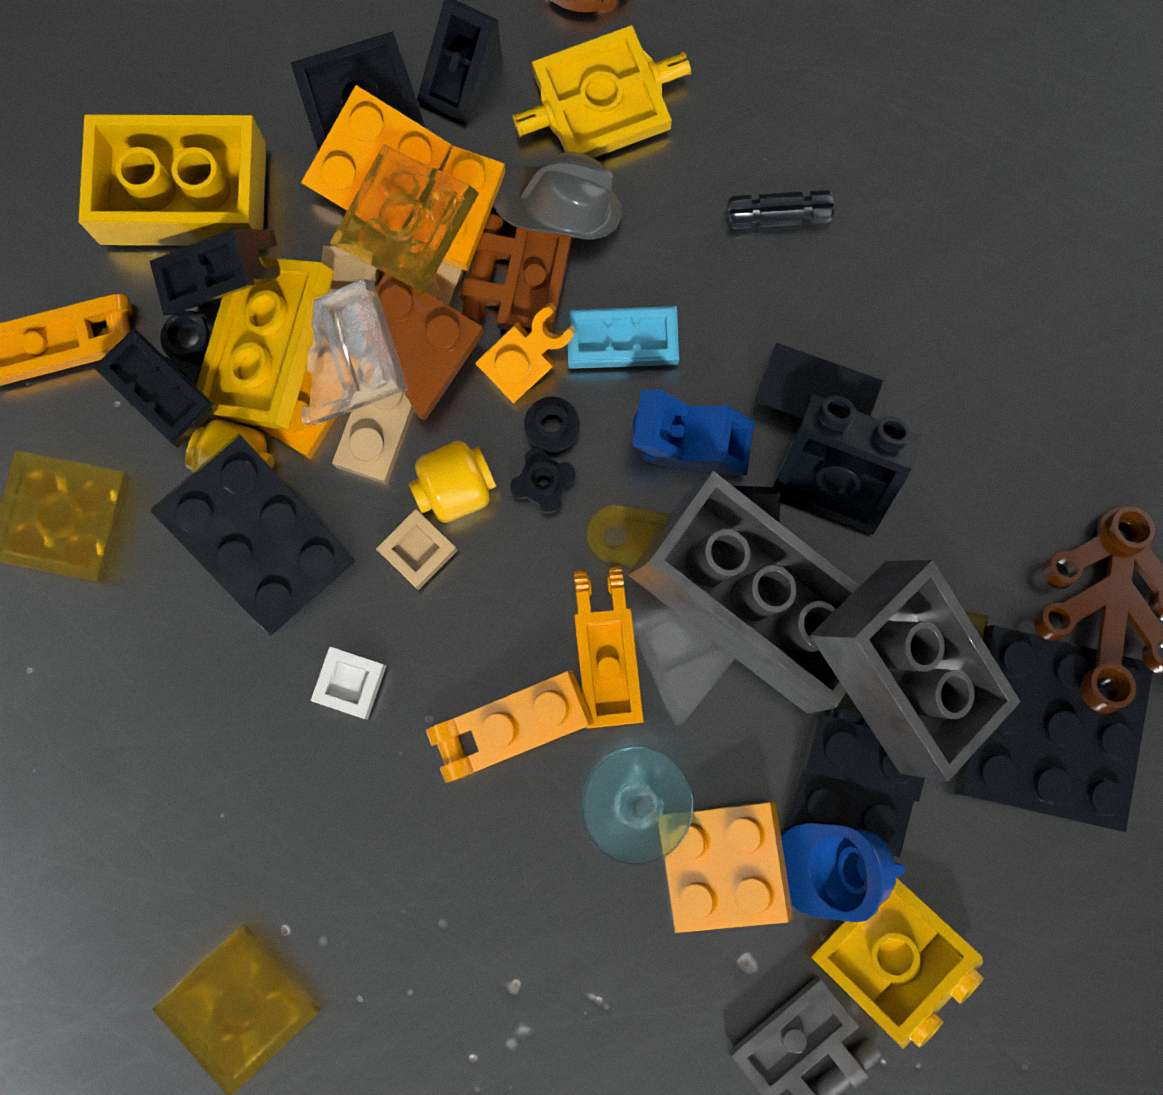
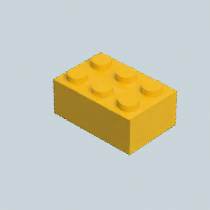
(170, 177)

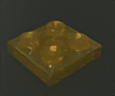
(404, 218)
(60, 516)
(236, 1010)

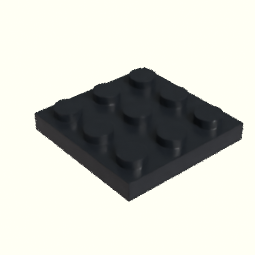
(1054, 748)

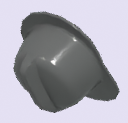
(562, 197)

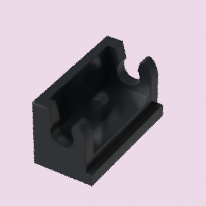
(212, 269)
(796, 375)

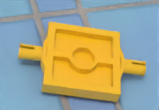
(602, 94)

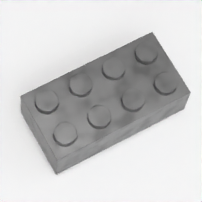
(748, 588)

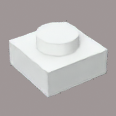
(348, 683)

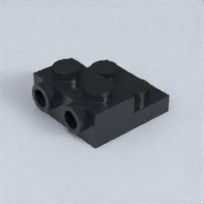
(846, 462)
(852, 781)

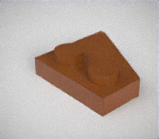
(428, 341)

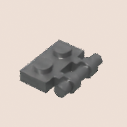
(797, 1039)

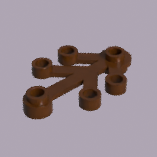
(1118, 599)

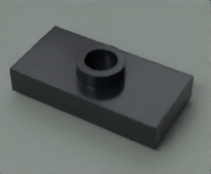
(155, 388)

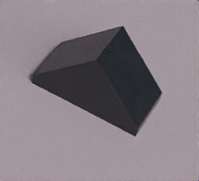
(460, 60)

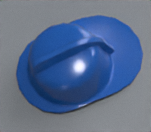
(838, 871)

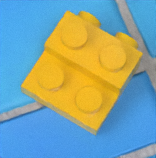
(902, 966)

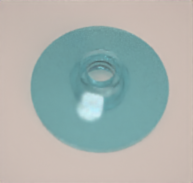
(611, 801)

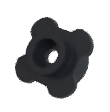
(527, 484)

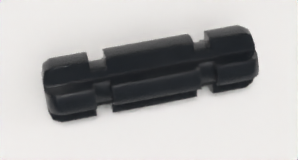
(780, 209)

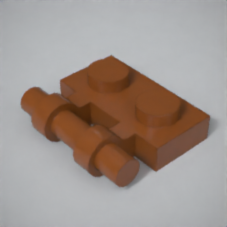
(532, 277)

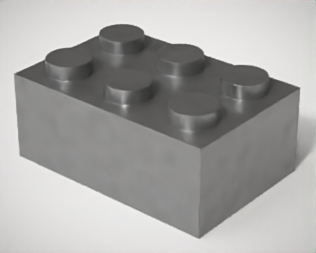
(916, 668)

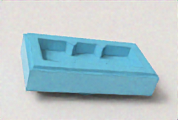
(623, 337)

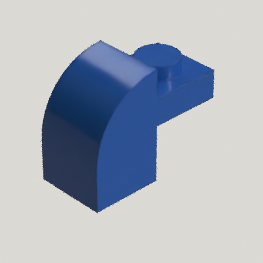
(692, 436)

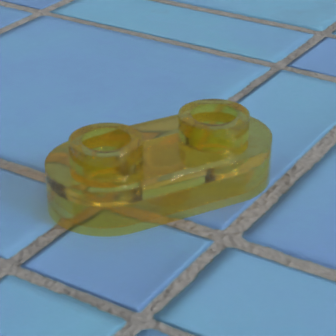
(637, 524)

